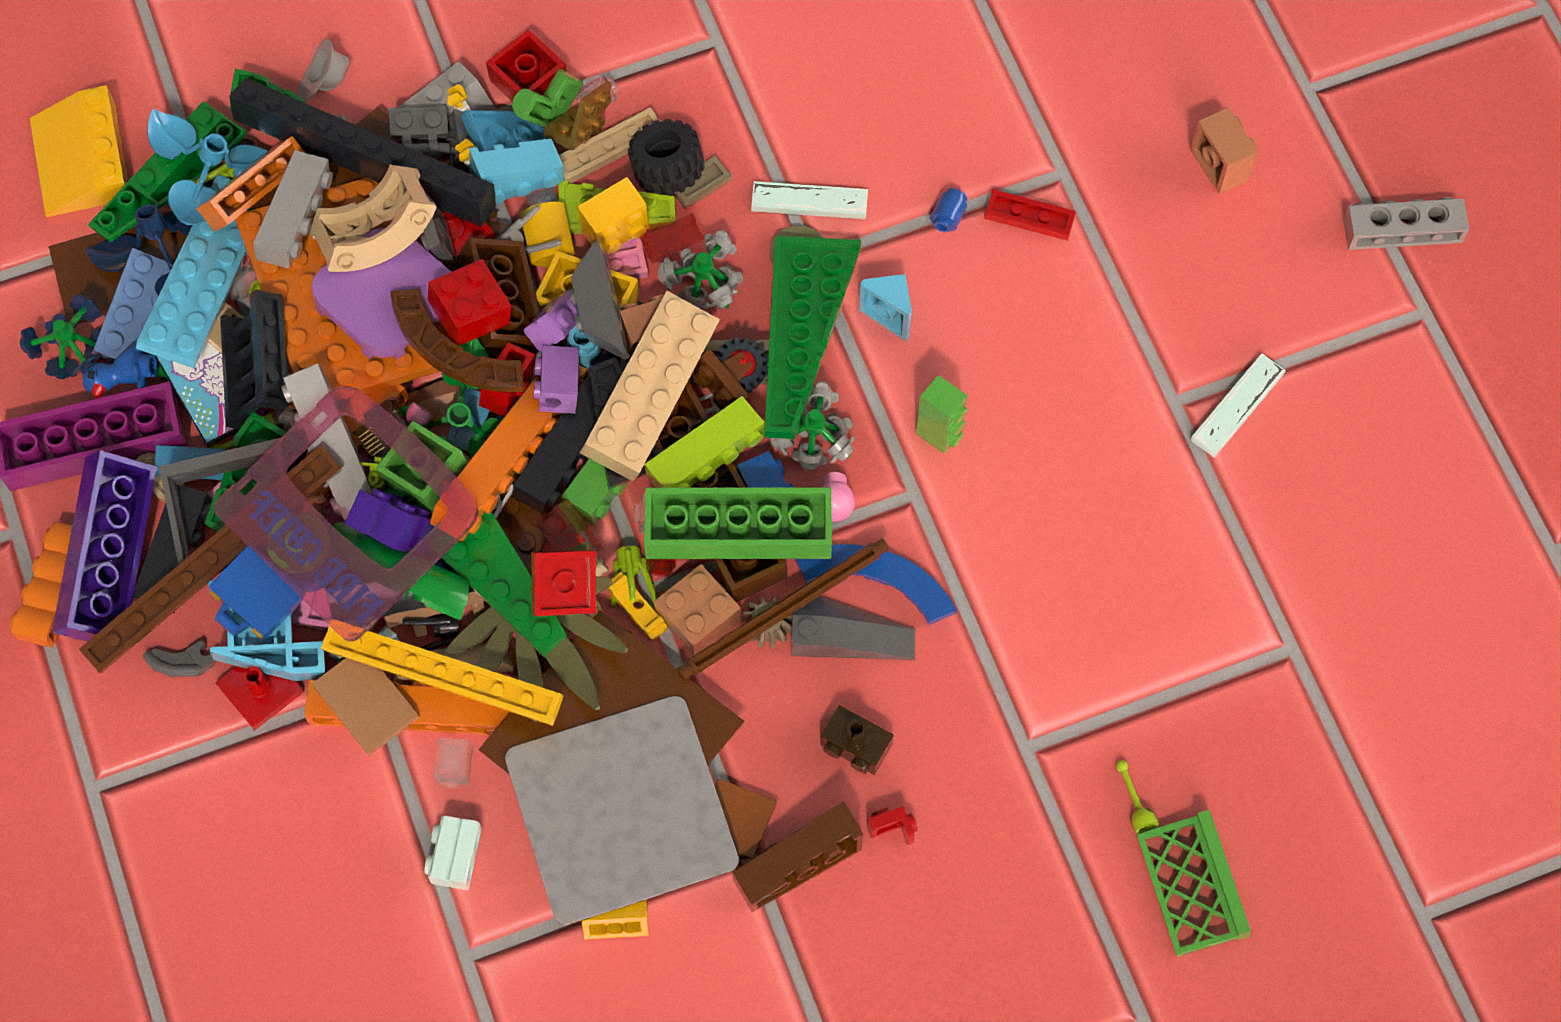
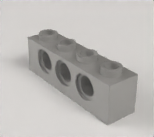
(1364, 234)

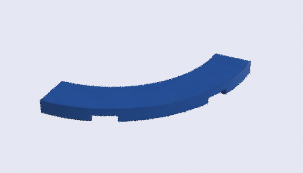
(892, 571)

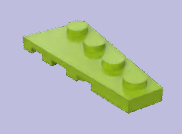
(659, 207)

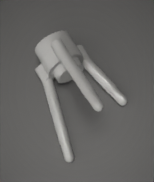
(513, 234)

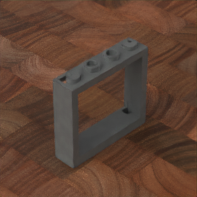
(200, 468)

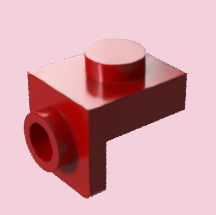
(885, 821)

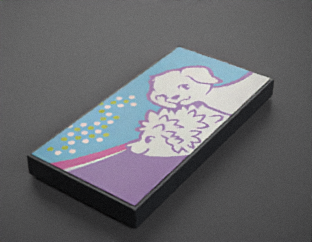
(202, 393)

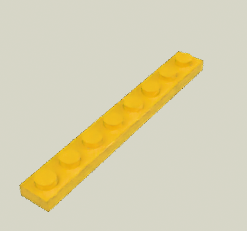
(448, 674)

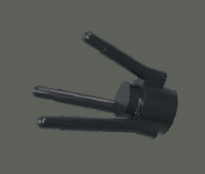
(443, 625)

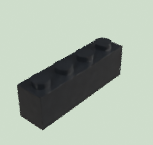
(162, 554)

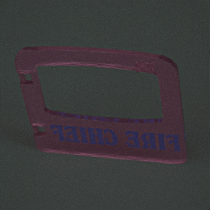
(314, 556)

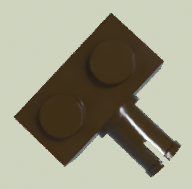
(856, 741)

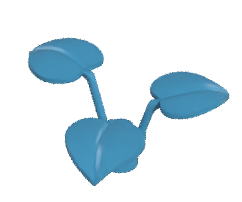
(171, 136)

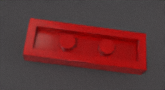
(1030, 214)

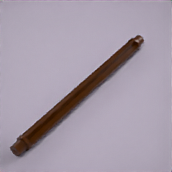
(782, 609)

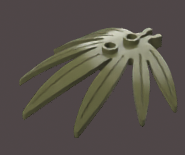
(563, 658)

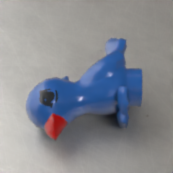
(129, 368)

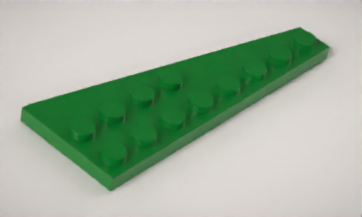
(501, 580)

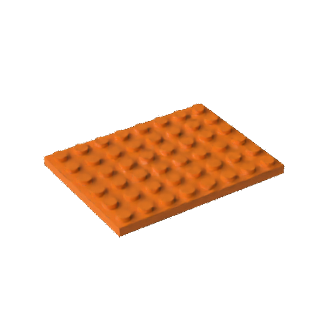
(317, 338)

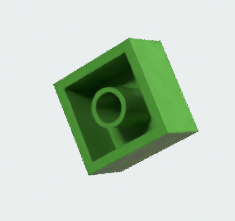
(408, 482)

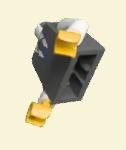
(457, 134)

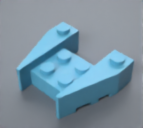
(274, 655)

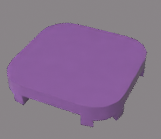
(362, 301)

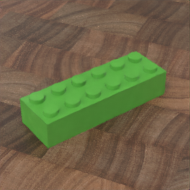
(738, 523)

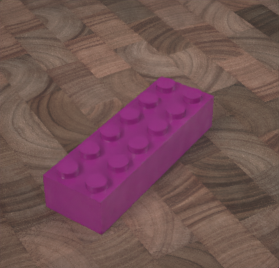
(57, 440)

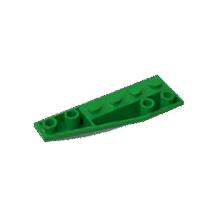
(158, 174)

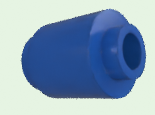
(949, 210)

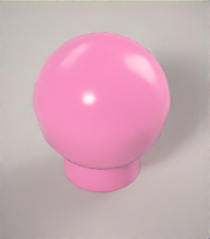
(841, 496)

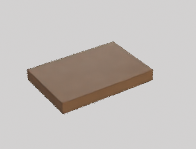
(365, 703)

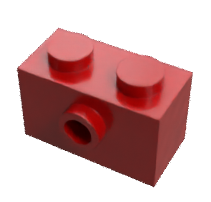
(502, 402)

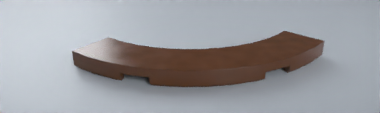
(447, 355)

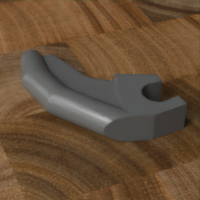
(183, 664)

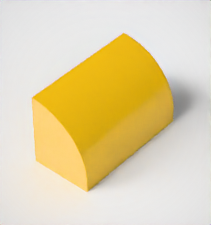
(546, 226)
(622, 922)

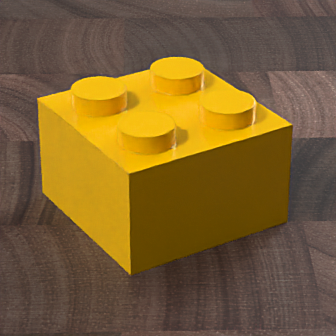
(614, 216)

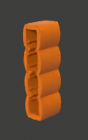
(40, 597)

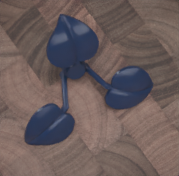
(114, 255)

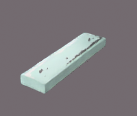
(809, 200)
(1238, 405)

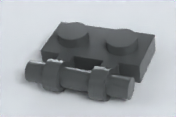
(420, 123)

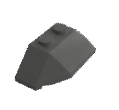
(597, 303)

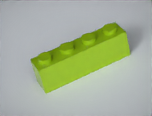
(707, 447)

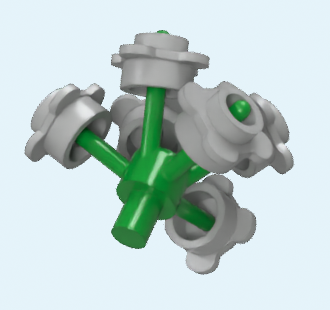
(700, 268)
(813, 424)

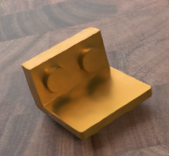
(583, 122)

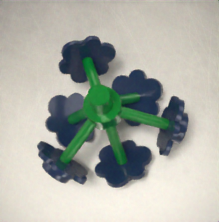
(63, 334)

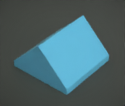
(887, 303)

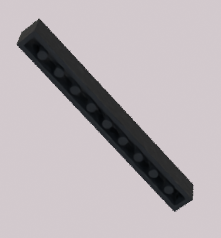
(359, 149)

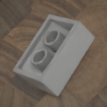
(436, 95)

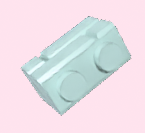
(454, 852)

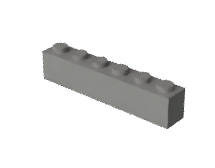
(305, 391)

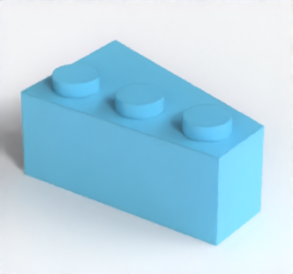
(518, 169)

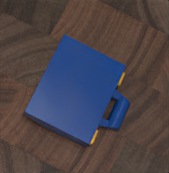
(254, 595)

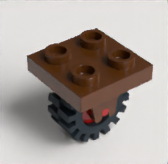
(732, 371)

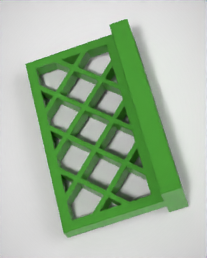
(1221, 876)

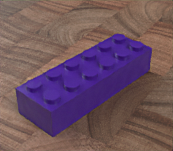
(104, 544)

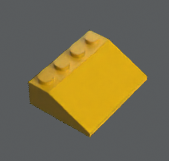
(79, 152)

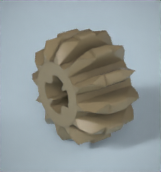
(775, 632)

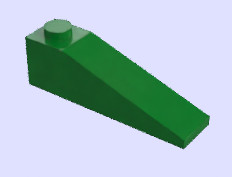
(253, 431)

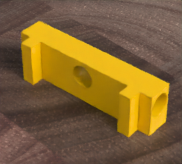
(645, 618)

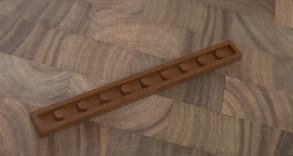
(192, 575)

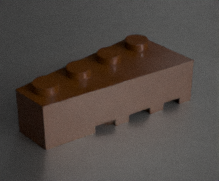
(799, 857)

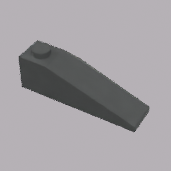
(842, 631)

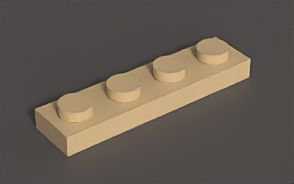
(604, 147)

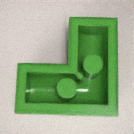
(547, 107)

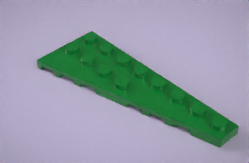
(806, 301)

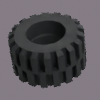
(666, 157)

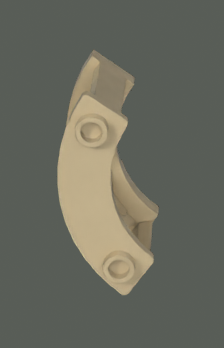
(342, 228)

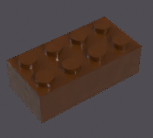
(511, 271)

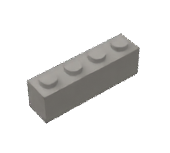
(292, 209)

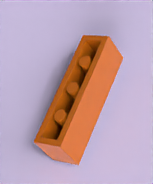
(248, 186)

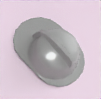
(324, 71)

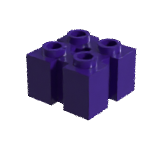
(389, 519)

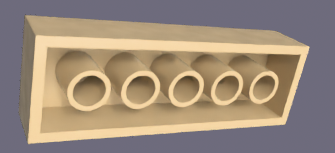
(649, 386)

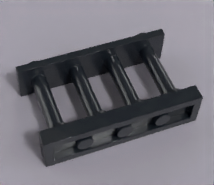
(269, 359)

